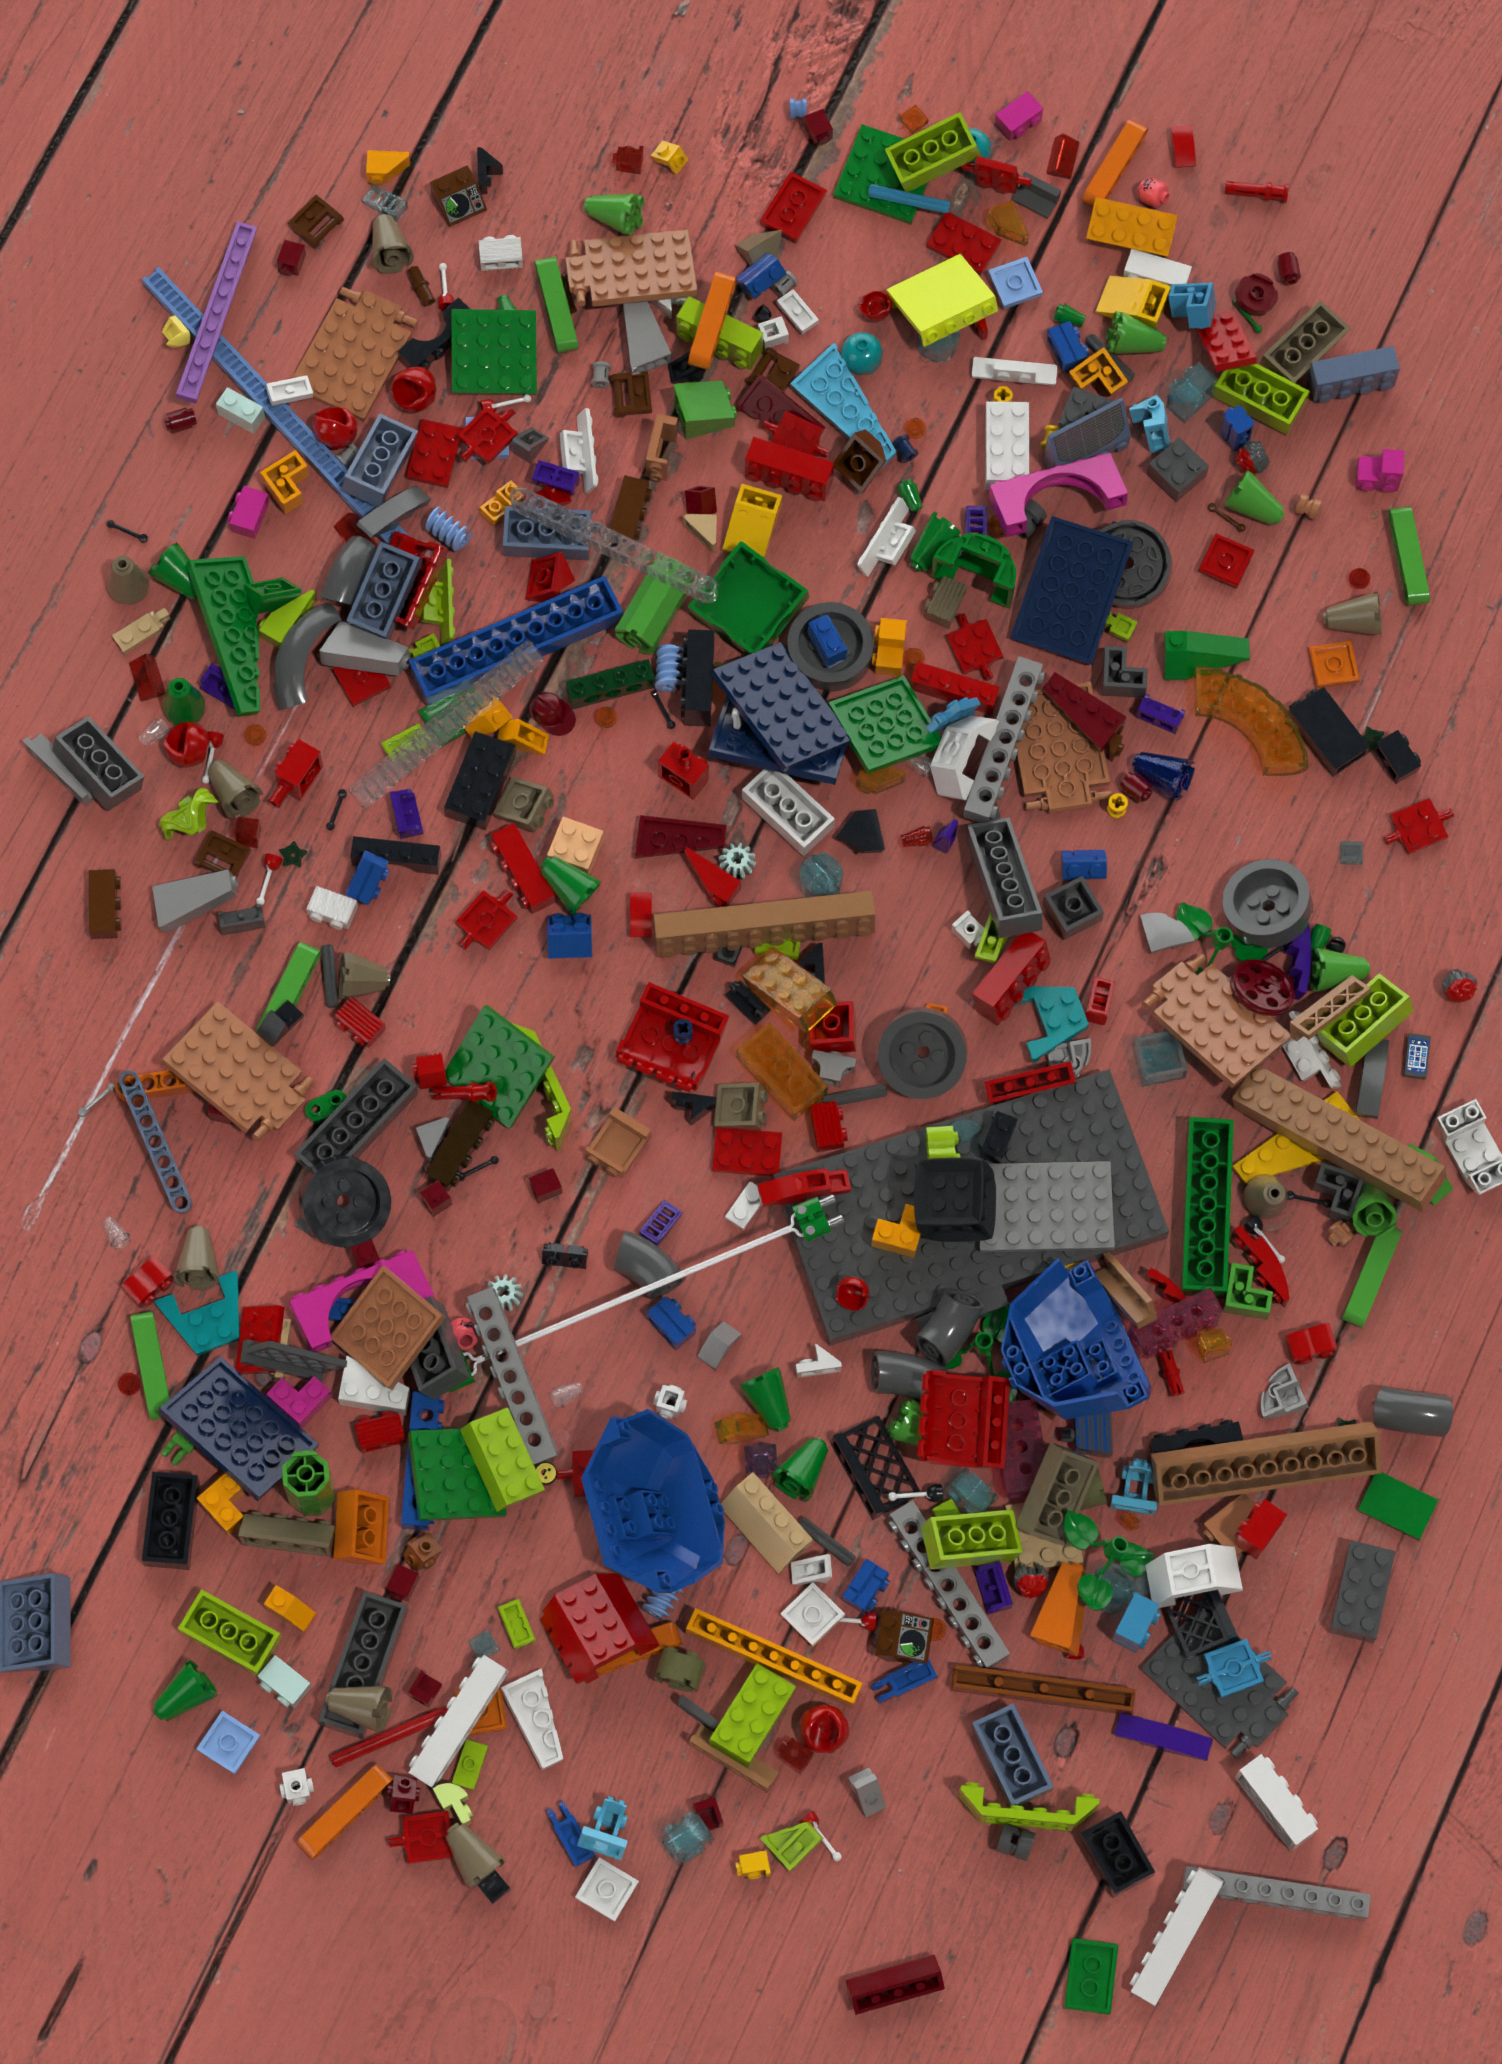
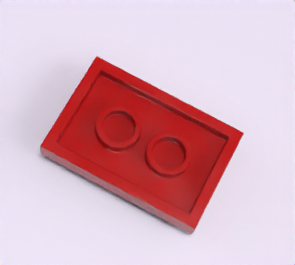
(793, 206)
(958, 236)
(434, 453)
(747, 1152)
(259, 1325)

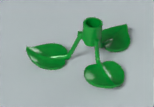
(1200, 923)
(993, 1328)
(1083, 1531)

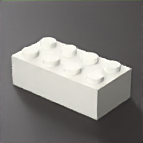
(1006, 441)
(788, 809)
(1276, 1802)

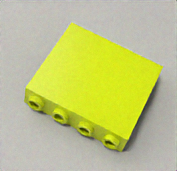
(943, 299)

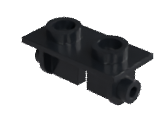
(747, 1001)
(554, 1255)

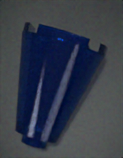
(1165, 772)

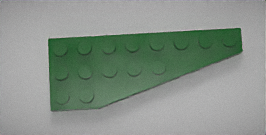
(230, 625)

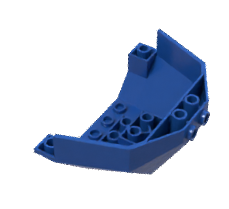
(1072, 1346)
(654, 1504)

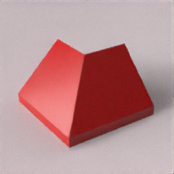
(548, 577)

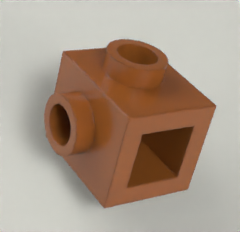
(422, 1552)

